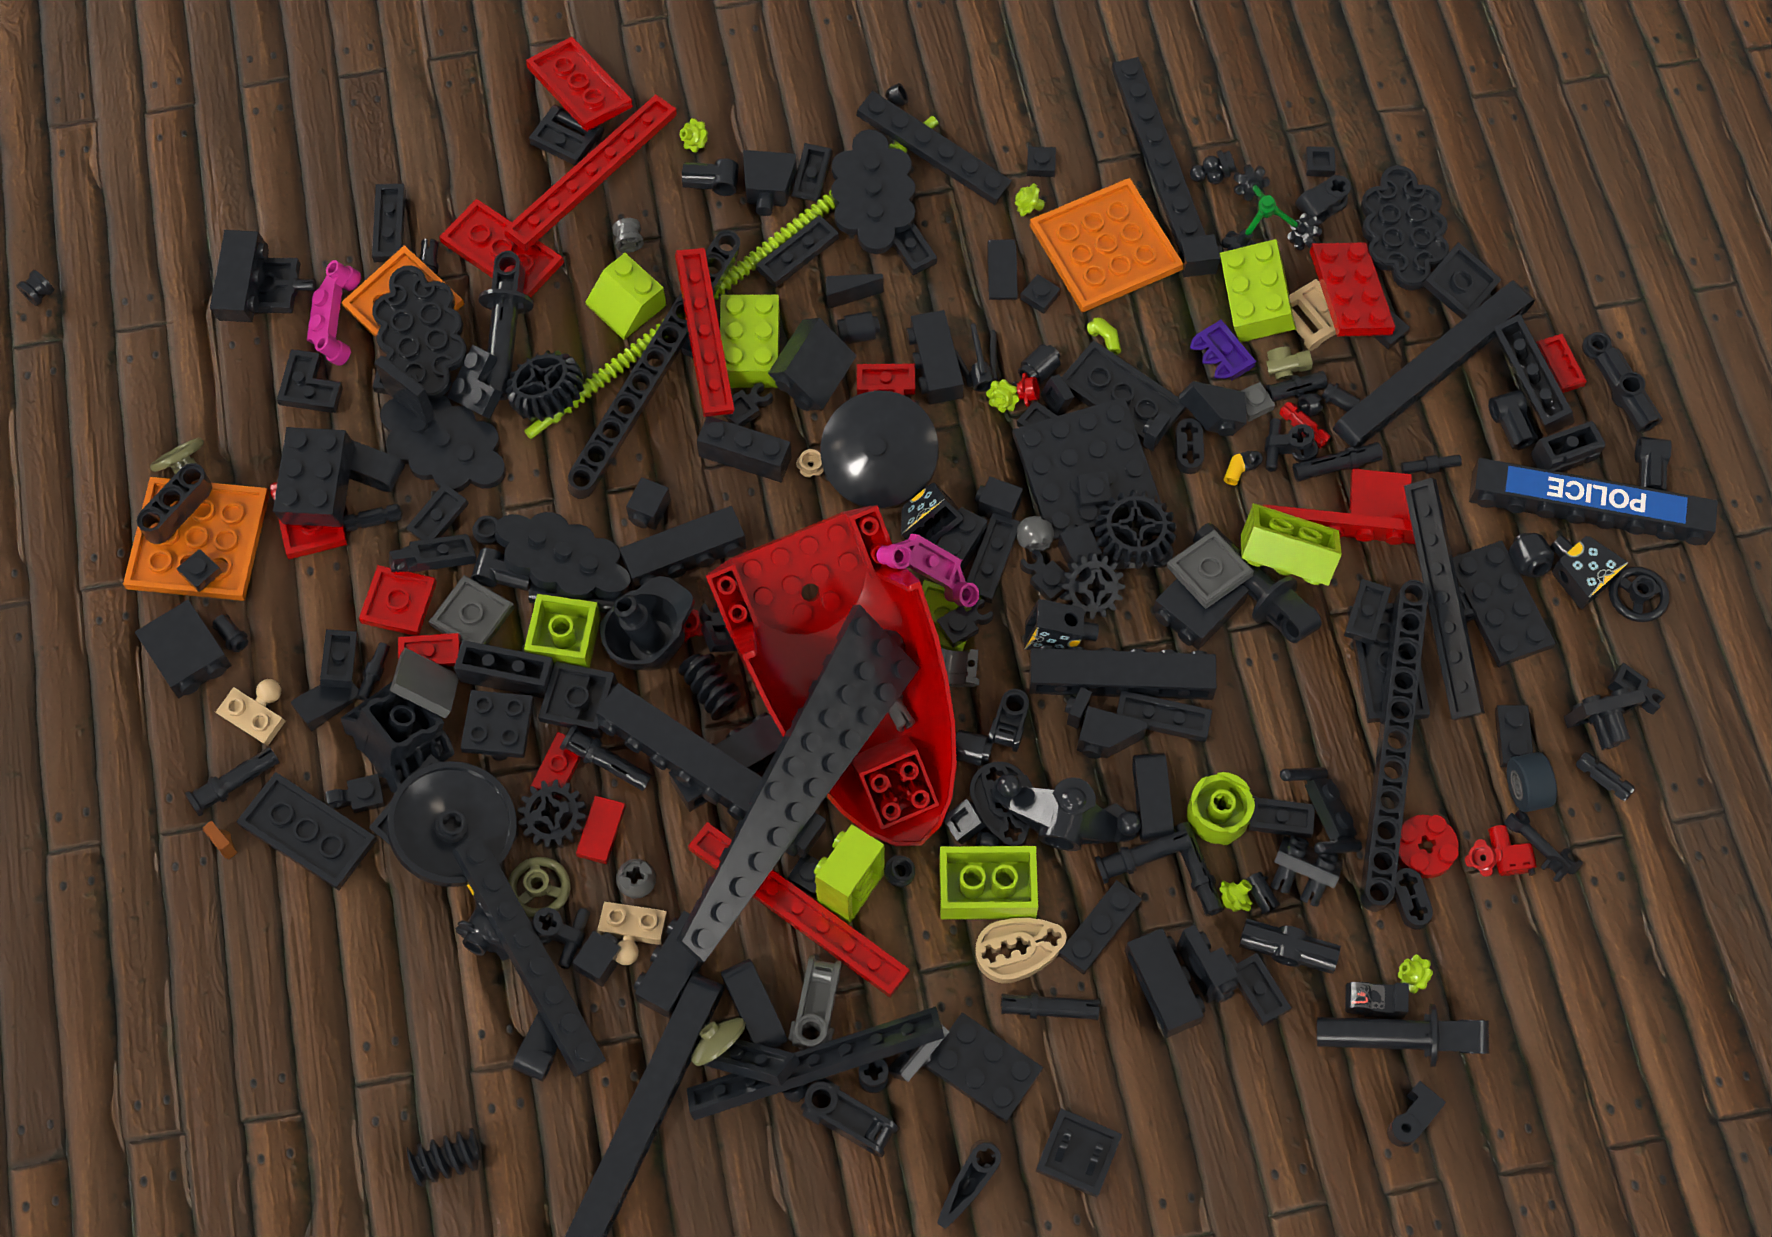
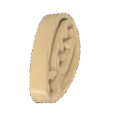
(1018, 966)

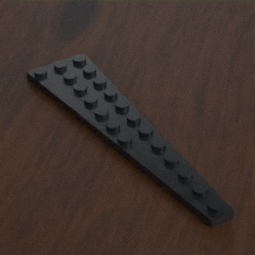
(838, 717)

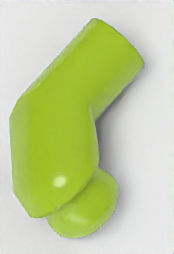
(1107, 331)

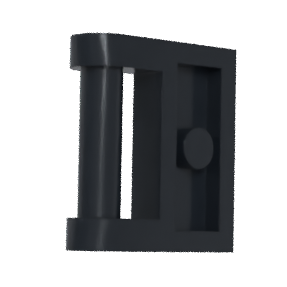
(562, 141)

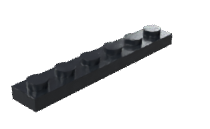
(933, 147)

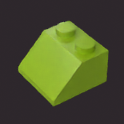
(626, 296)

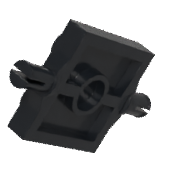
(281, 285)

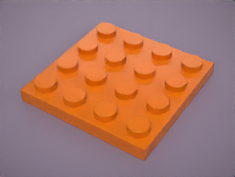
(1106, 245)
(223, 527)

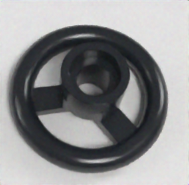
(1649, 583)

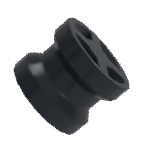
(35, 287)

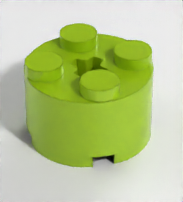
(1217, 825)

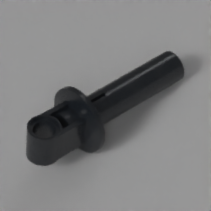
(506, 302)
(1275, 600)
(1425, 1034)

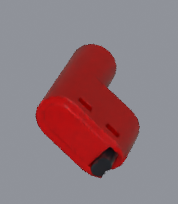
(1516, 858)

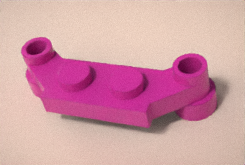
(326, 310)
(932, 563)

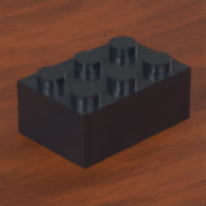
(313, 477)

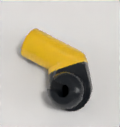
(1241, 463)

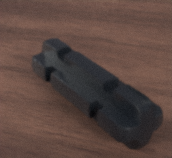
(372, 517)
(1605, 776)

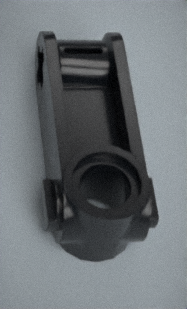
(848, 1117)

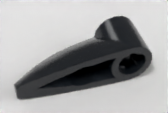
(536, 1051)
(969, 1182)

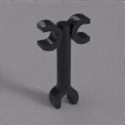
(1559, 863)

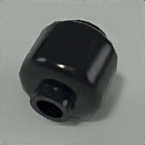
(1531, 555)

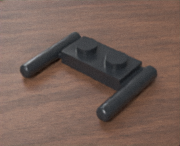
(1330, 810)

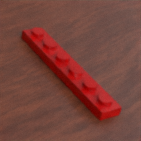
(704, 332)
(1358, 526)

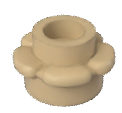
(807, 457)

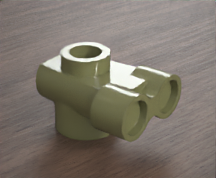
(1283, 363)

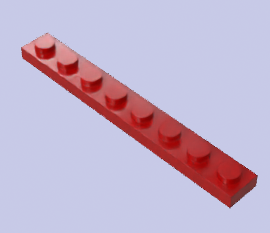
(590, 172)
(812, 919)

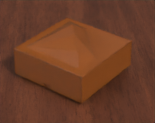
(221, 839)

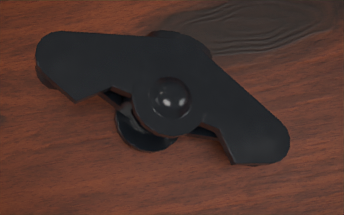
(1067, 814)

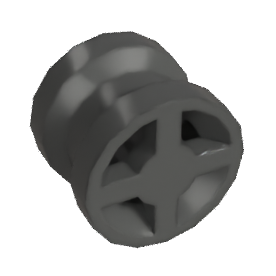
(628, 235)

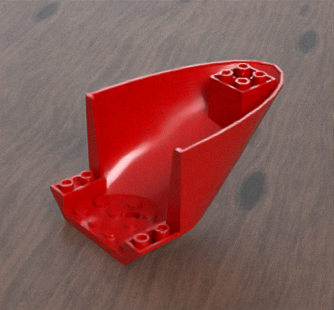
(898, 779)

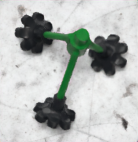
(1252, 184)

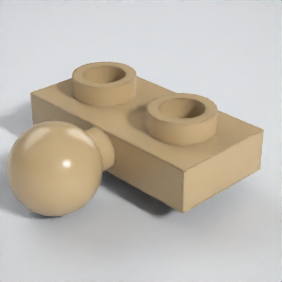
(252, 714)
(632, 925)

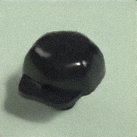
(647, 624)

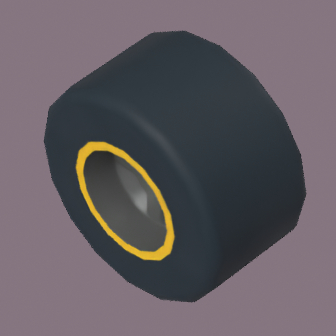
(1531, 782)

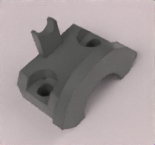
(957, 667)

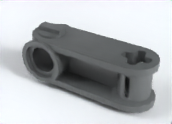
(816, 1003)

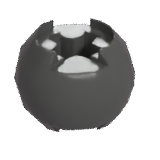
(1035, 533)
(628, 870)

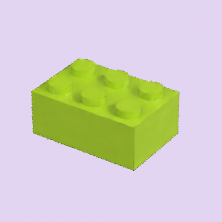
(1257, 291)
(750, 338)
(1290, 545)
(849, 873)
(988, 882)

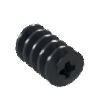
(709, 685)
(444, 1158)

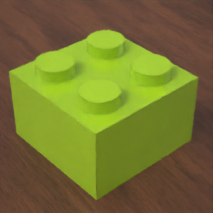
(563, 629)

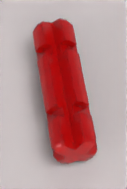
(1290, 412)

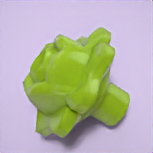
(694, 135)
(1028, 199)
(1002, 396)
(1236, 895)
(1415, 972)

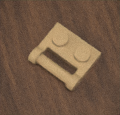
(1313, 304)

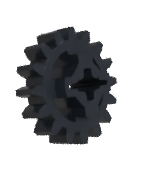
(1091, 574)
(540, 816)

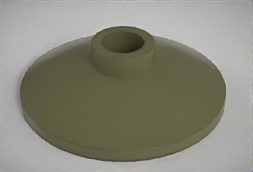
(716, 1040)

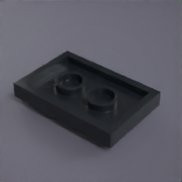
(984, 1067)

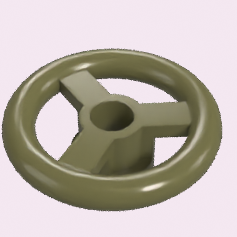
(178, 456)
(538, 875)

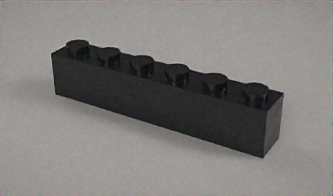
(1110, 671)

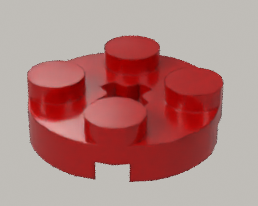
(1436, 831)

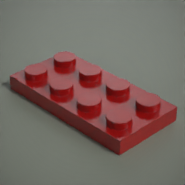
(579, 83)
(480, 237)
(1352, 289)

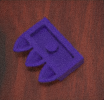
(1224, 350)

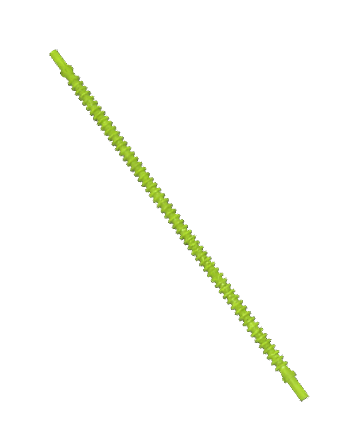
(736, 274)

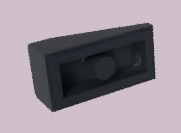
(812, 172)
(1002, 269)
(850, 288)
(323, 703)

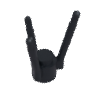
(981, 374)

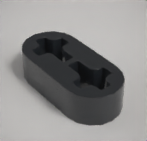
(1182, 446)
(1418, 896)

